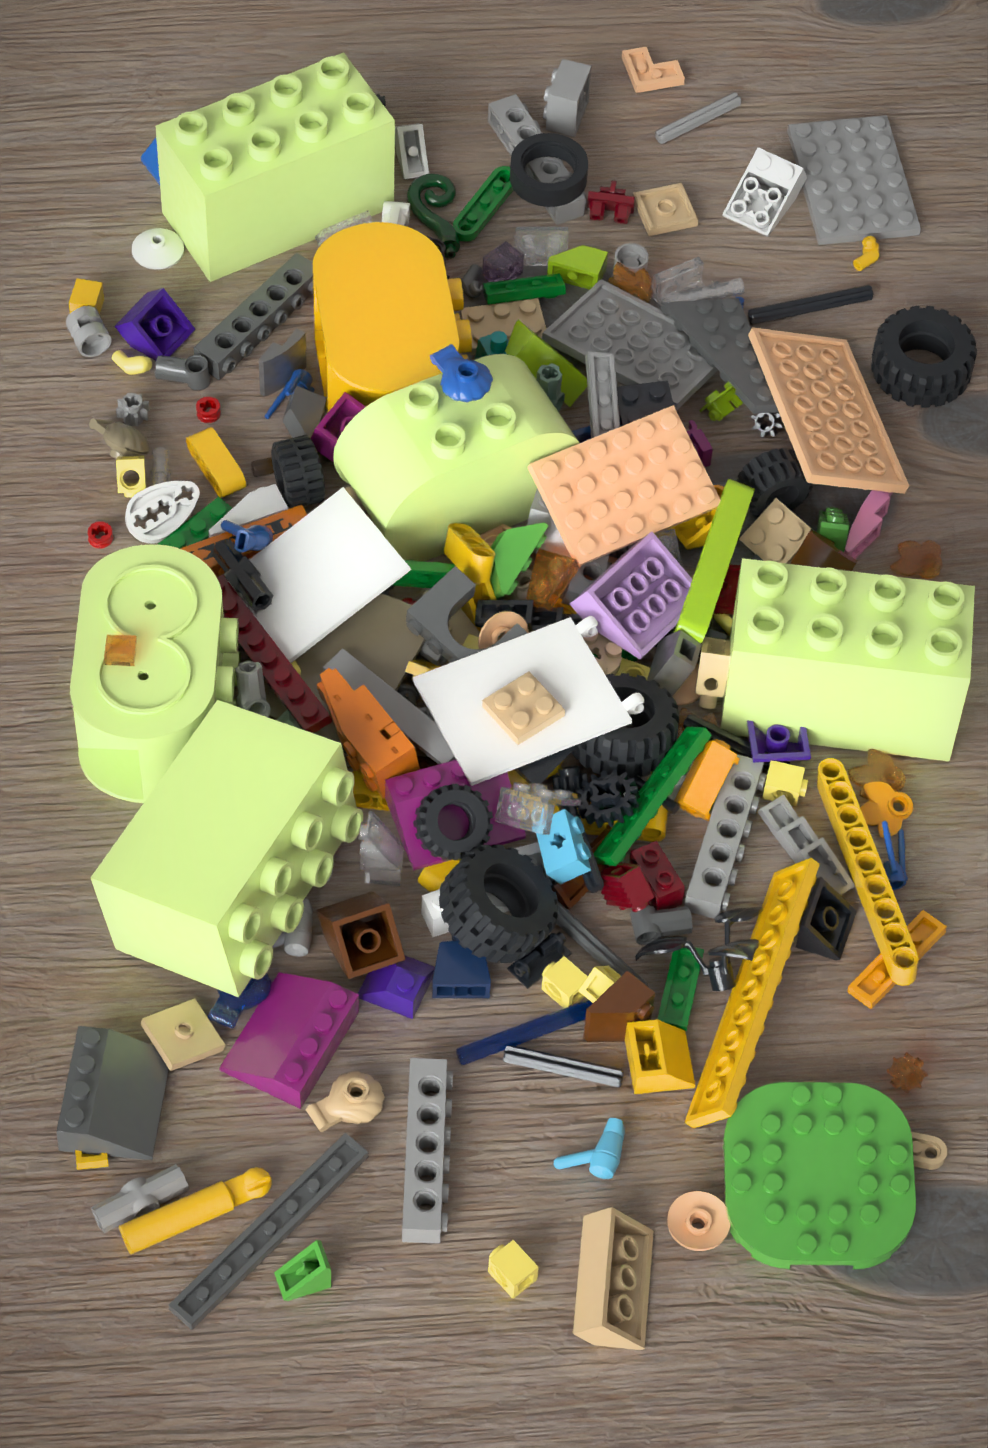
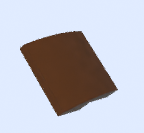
(821, 553)

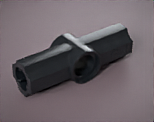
(242, 575)

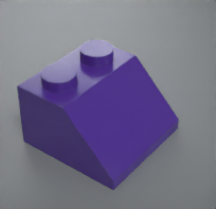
(155, 325)

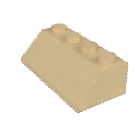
(613, 1280)

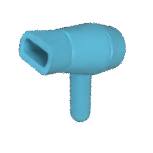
(606, 1155)

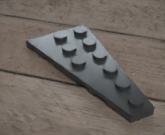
(721, 337)

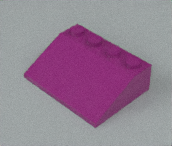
(407, 790)
(292, 1037)

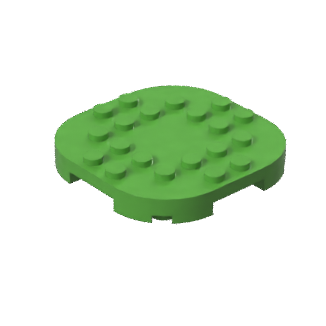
(819, 1175)

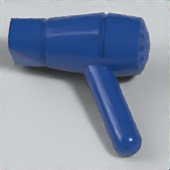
(252, 538)

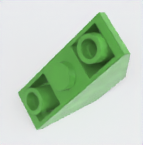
(834, 526)
(513, 555)

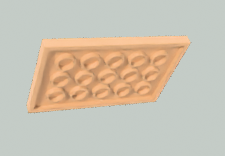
(624, 485)

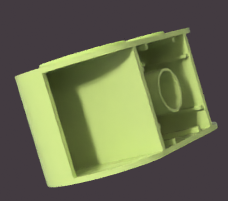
(446, 461)
(185, 660)

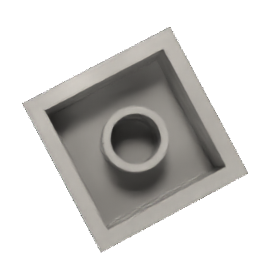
(567, 97)

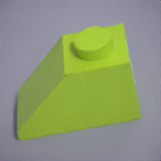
(579, 266)

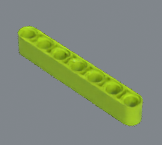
(714, 560)

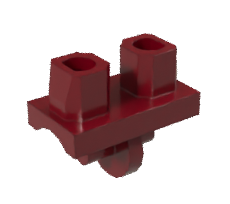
(611, 200)

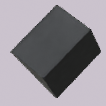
(825, 922)

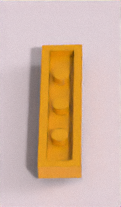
(875, 979)

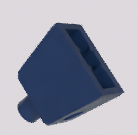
(460, 973)

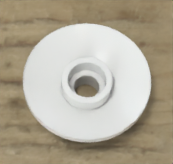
(157, 248)

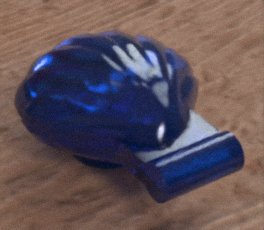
(230, 1007)

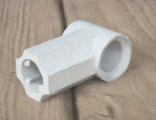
(396, 212)

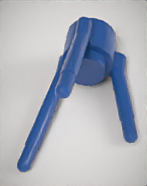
(299, 378)
(895, 872)

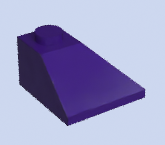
(777, 744)
(398, 986)

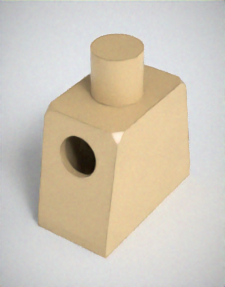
(712, 671)

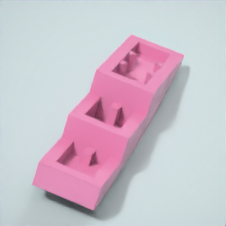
(867, 522)

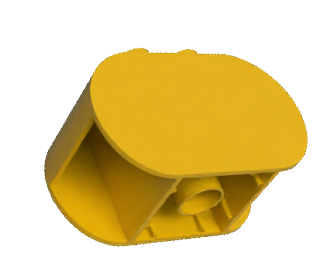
(382, 311)

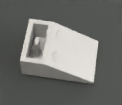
(765, 192)

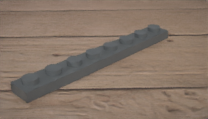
(268, 1231)

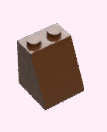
(361, 934)

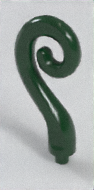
(439, 225)

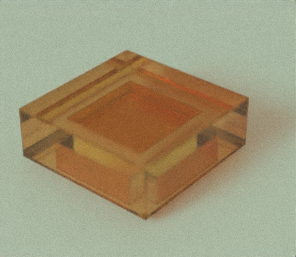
(120, 650)

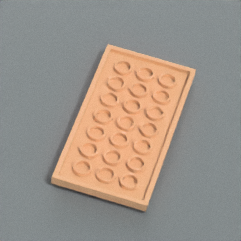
(828, 411)

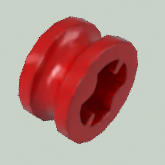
(213, 414)
(94, 529)

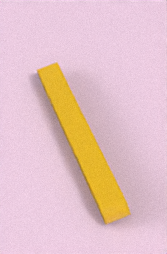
(852, 832)

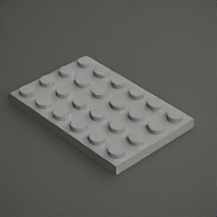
(853, 180)
(638, 334)

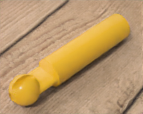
(194, 1209)

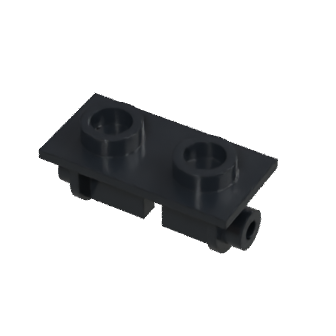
(530, 969)

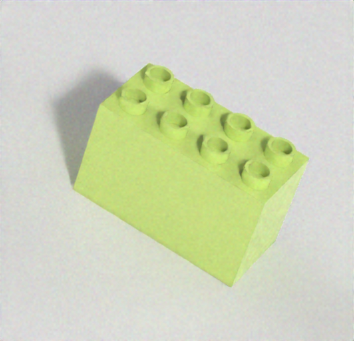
(275, 165)
(849, 658)
(228, 848)

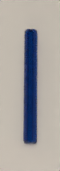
(522, 1032)

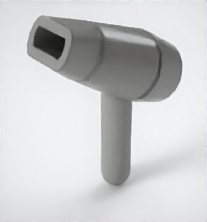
(299, 941)

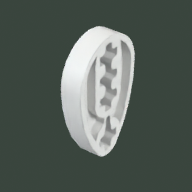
(149, 500)

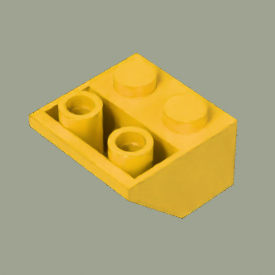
(658, 1057)

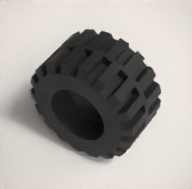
(298, 471)
(775, 476)
(470, 803)

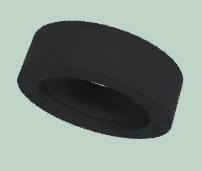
(548, 146)

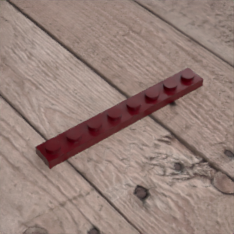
(276, 668)

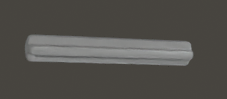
(697, 118)

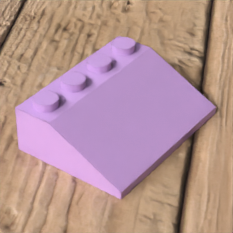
(637, 597)

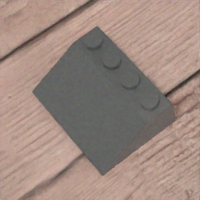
(112, 1096)

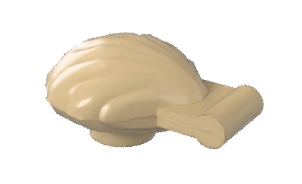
(352, 1099)

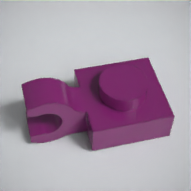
(701, 443)

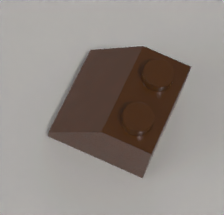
(621, 1003)

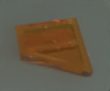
(550, 577)

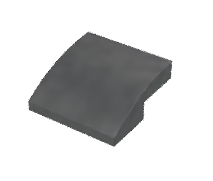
(281, 361)

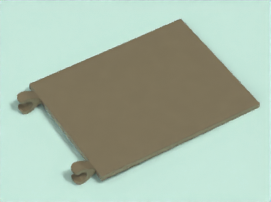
(374, 637)

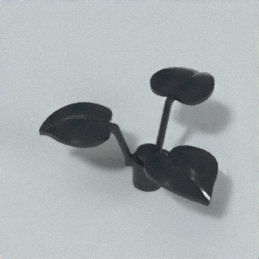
(720, 967)

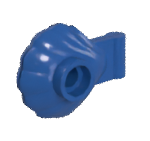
(461, 378)

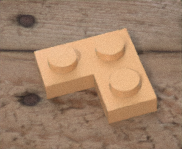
(649, 76)

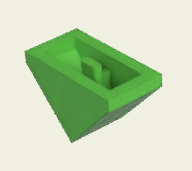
(305, 1273)

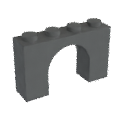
(437, 606)

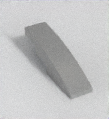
(802, 843)

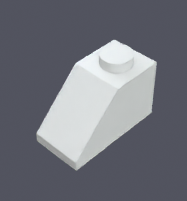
(411, 150)

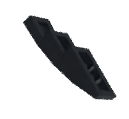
(534, 616)

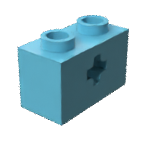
(564, 849)

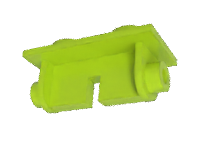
(719, 404)

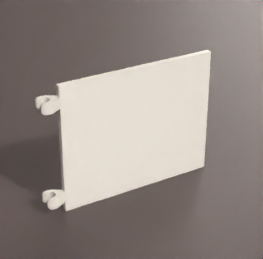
(323, 573)
(565, 669)

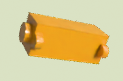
(706, 778)

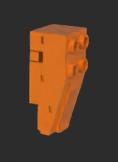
(366, 732)

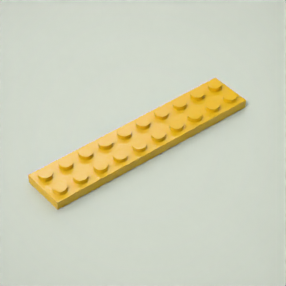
(752, 996)

